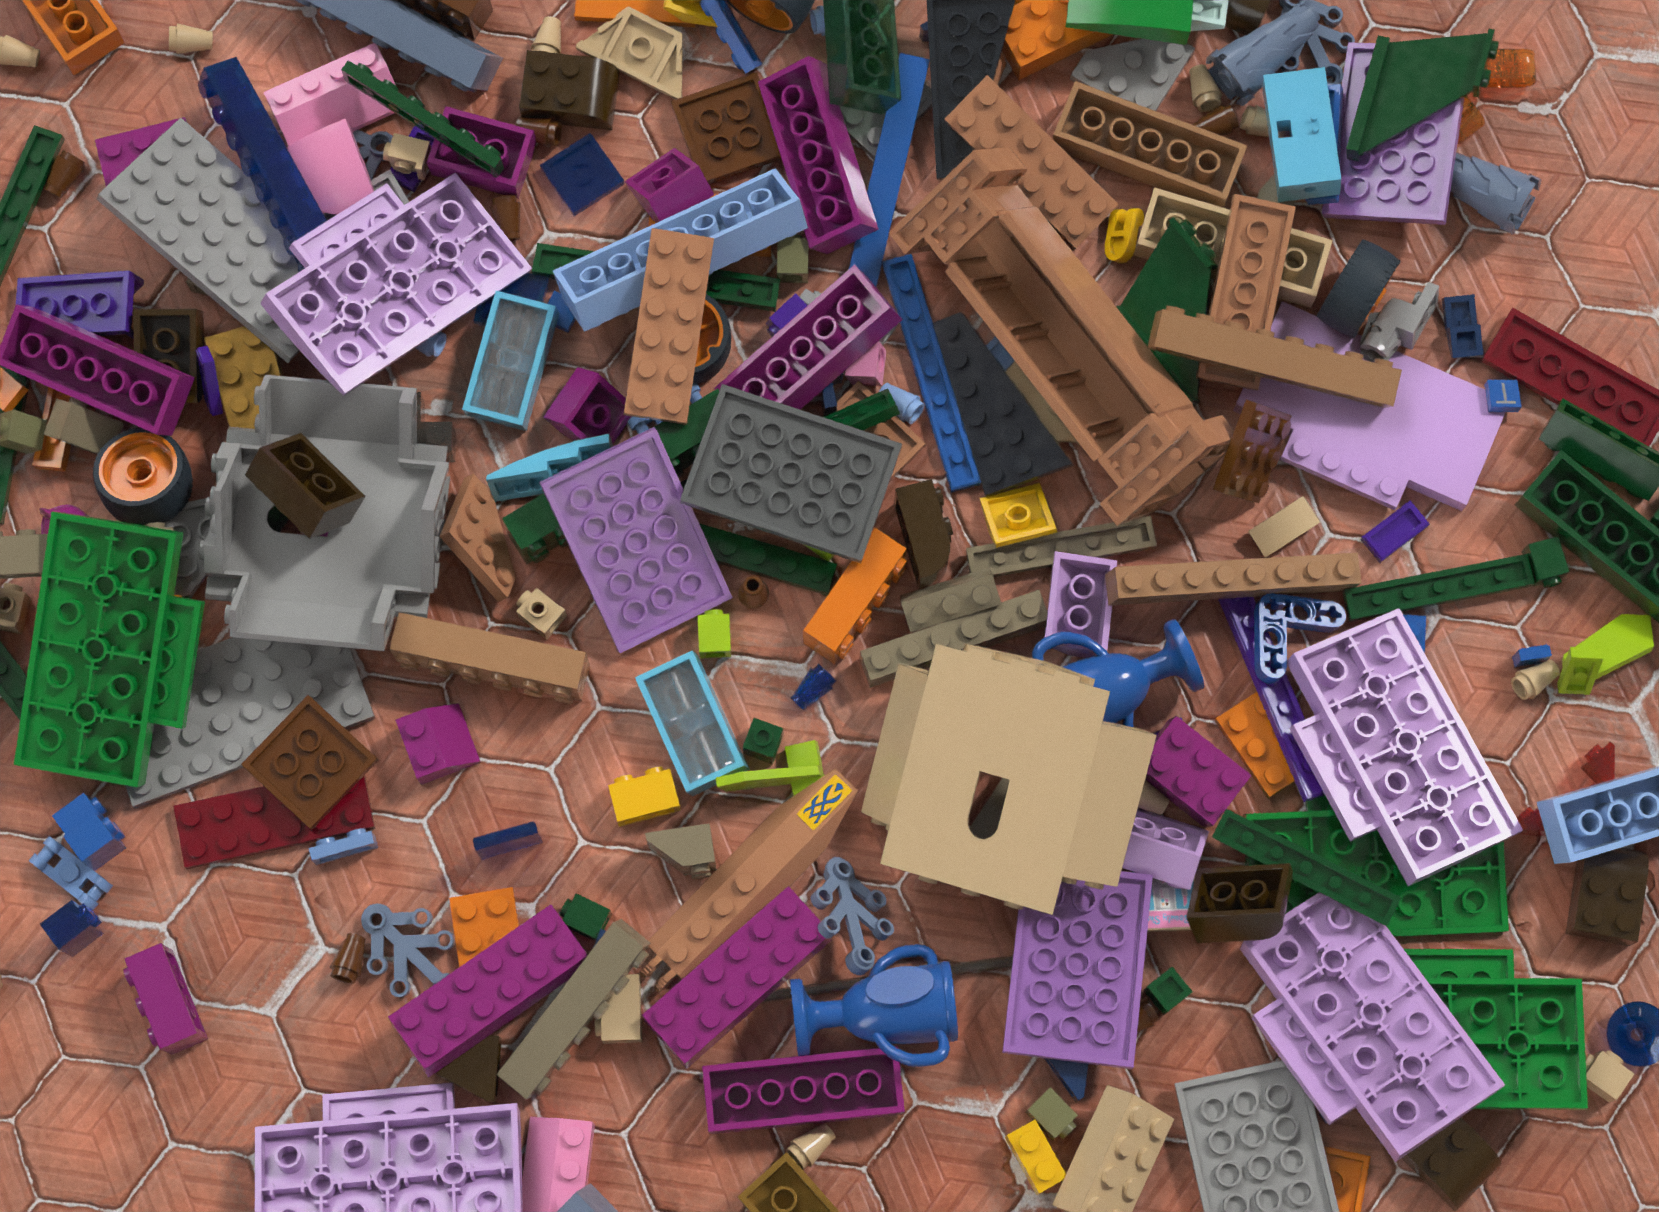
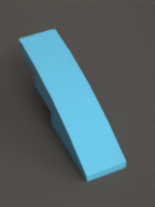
(524, 475)

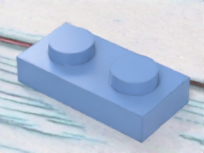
(355, 842)

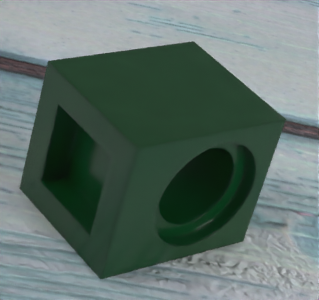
(1547, 562)
(763, 740)
(585, 916)
(1167, 991)

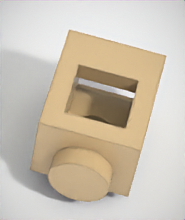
(408, 154)
(14, 617)
(545, 622)

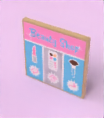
(1168, 907)

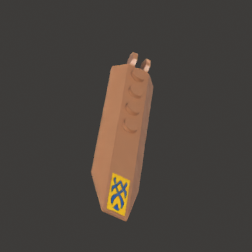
(751, 876)

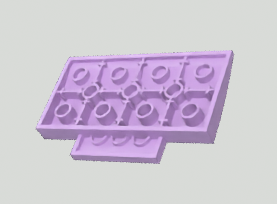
(390, 278)
(1425, 442)
(1396, 749)
(1365, 1026)
(393, 1155)

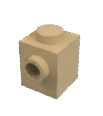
(1607, 1075)

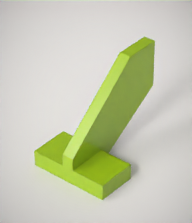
(1605, 651)
(802, 770)

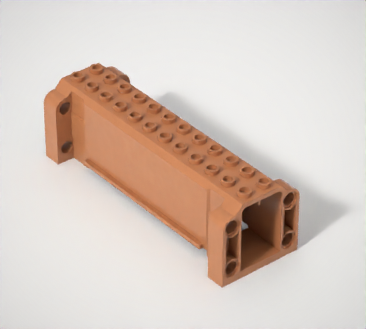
(1064, 333)

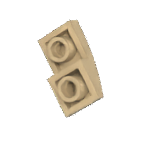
(1284, 526)

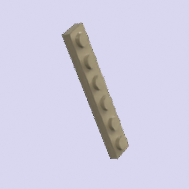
(1038, 553)

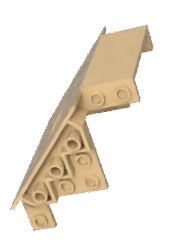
(1020, 720)

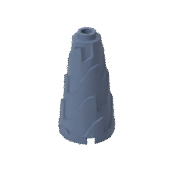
(1243, 62)
(1494, 190)

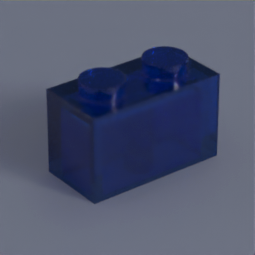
(73, 927)

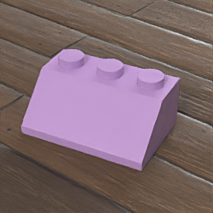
(1079, 600)
(1165, 849)

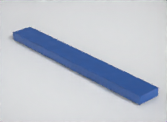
(890, 164)
(931, 373)

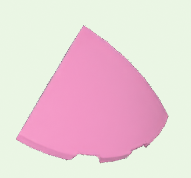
(332, 167)

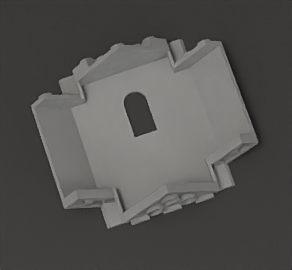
(365, 572)

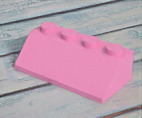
(326, 98)
(555, 1162)

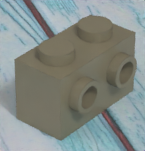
(81, 427)

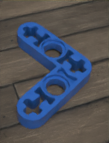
(1286, 619)

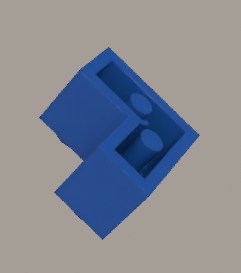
(89, 832)

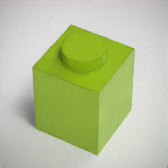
(714, 634)

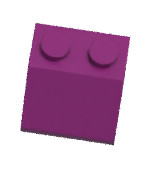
(669, 185)
(588, 407)
(437, 742)

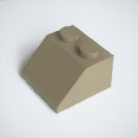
(685, 849)

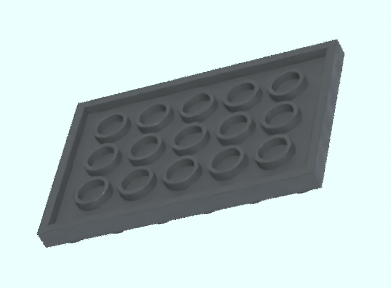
(791, 473)

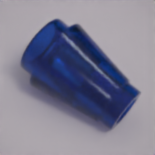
(813, 687)

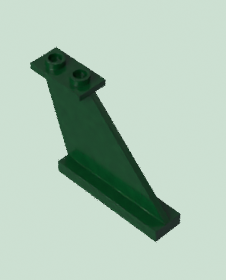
(1416, 81)
(1175, 277)

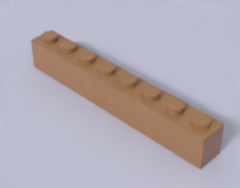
(1274, 358)
(1232, 578)

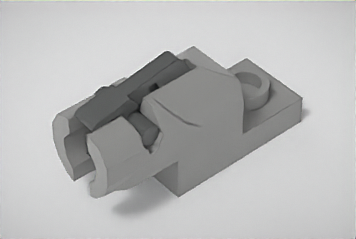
(1398, 324)

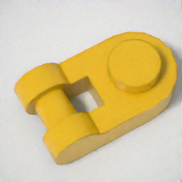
(1122, 234)

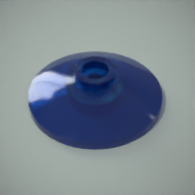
(1636, 1016)

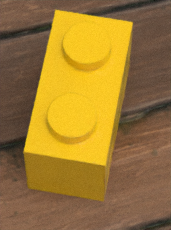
(644, 796)
(1035, 1157)

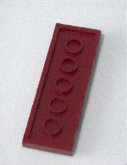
(1566, 370)
(259, 823)

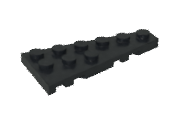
(963, 50)
(1000, 423)

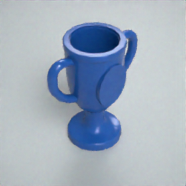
(1126, 675)
(888, 1008)

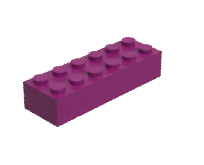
(818, 155)
(817, 343)
(94, 370)
(736, 977)
(488, 990)
(802, 1090)

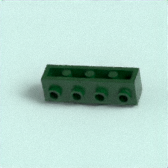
(1603, 449)

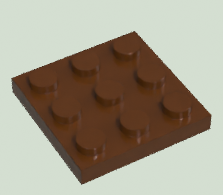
(727, 128)
(1253, 452)
(309, 762)

